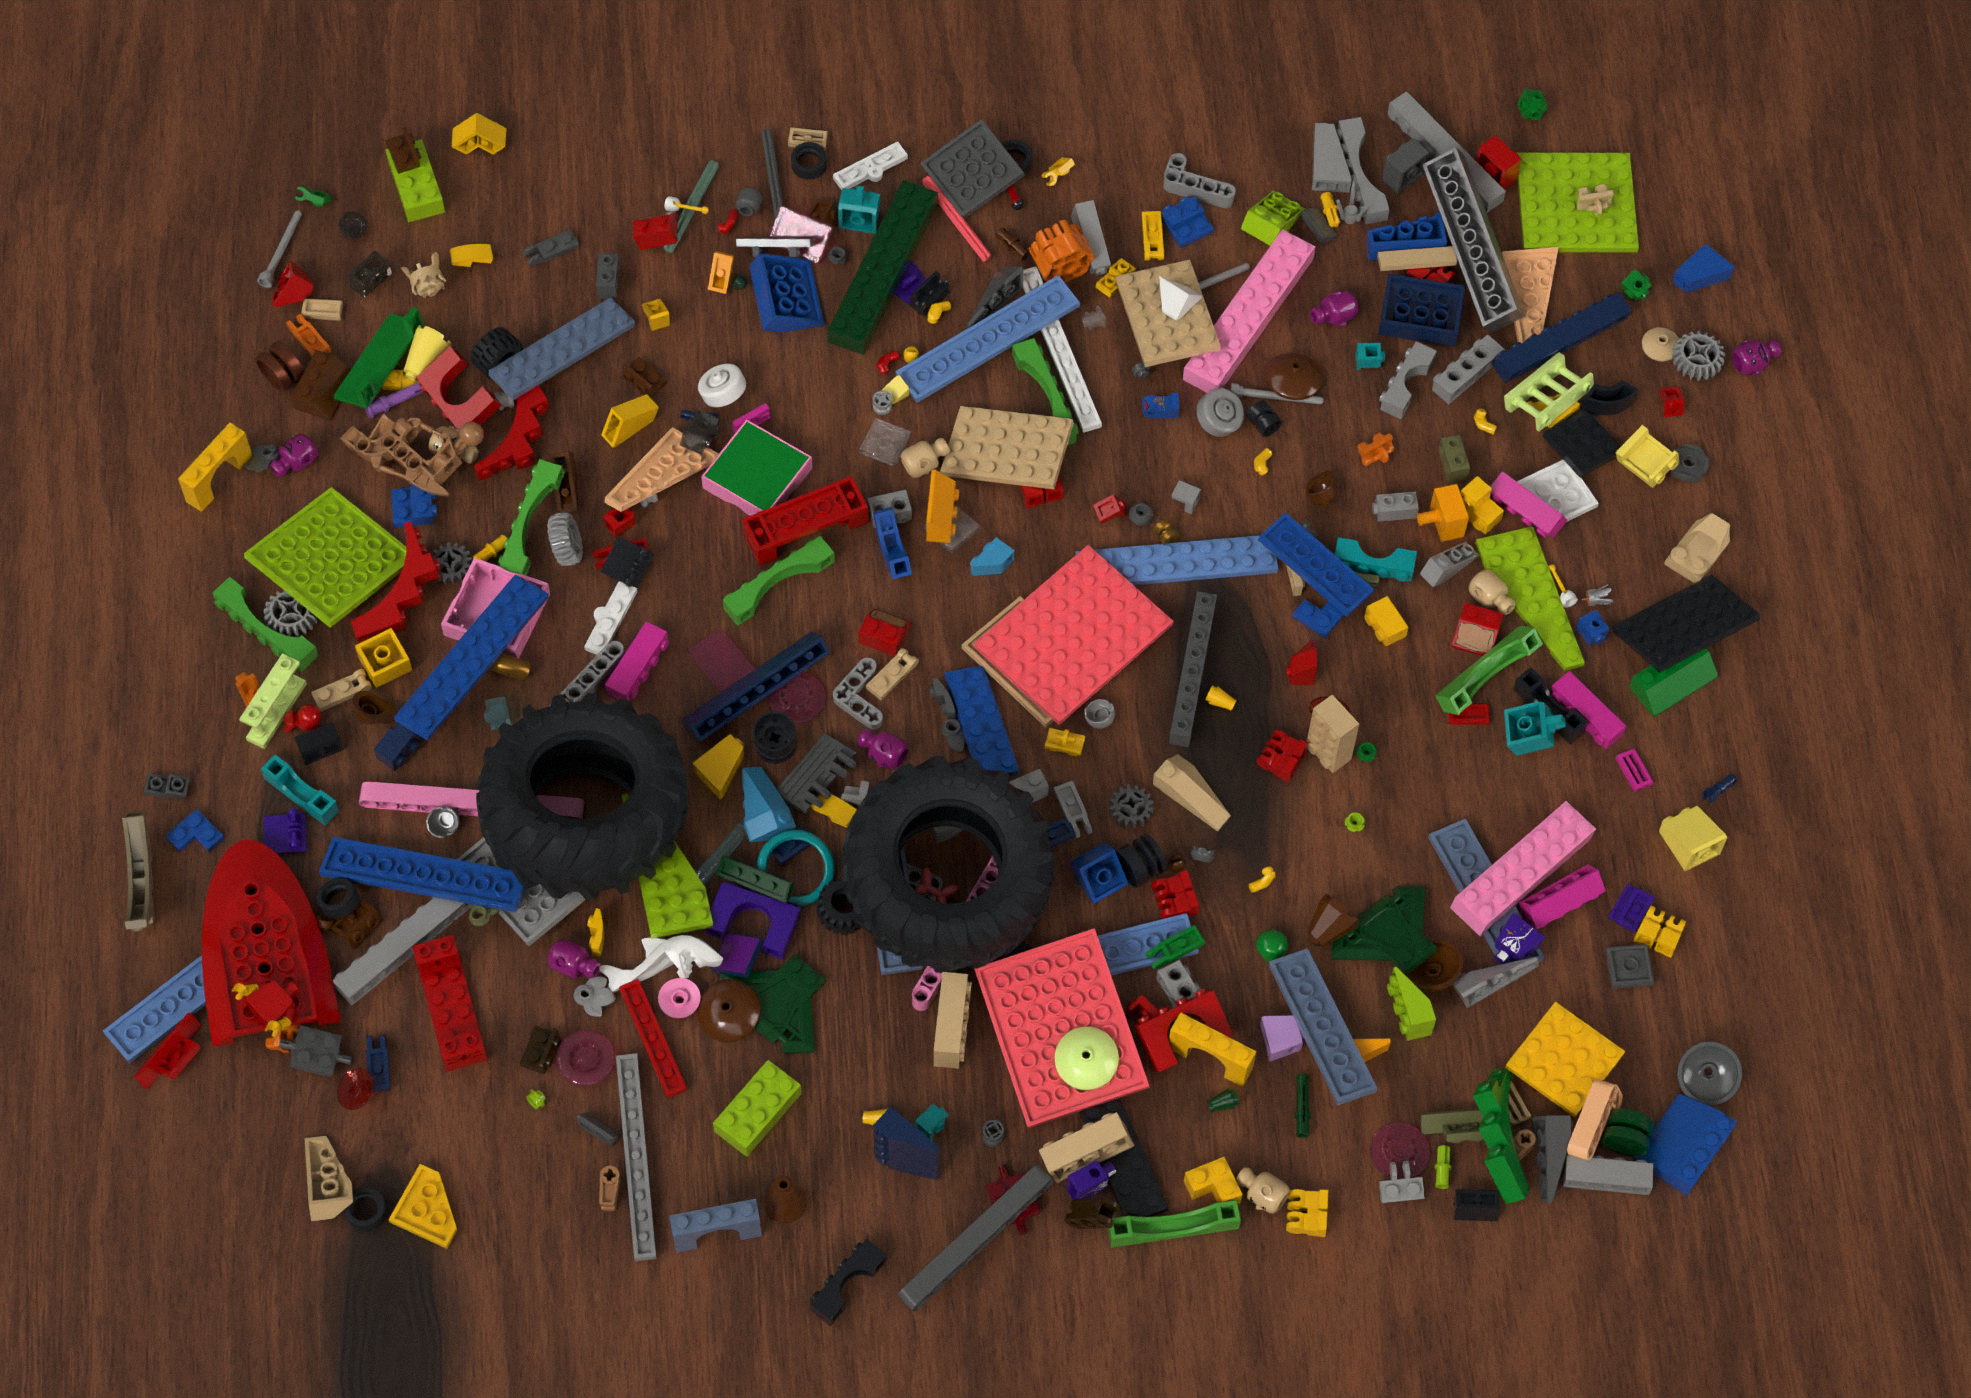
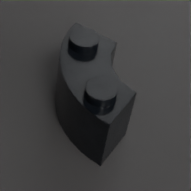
(1609, 399)

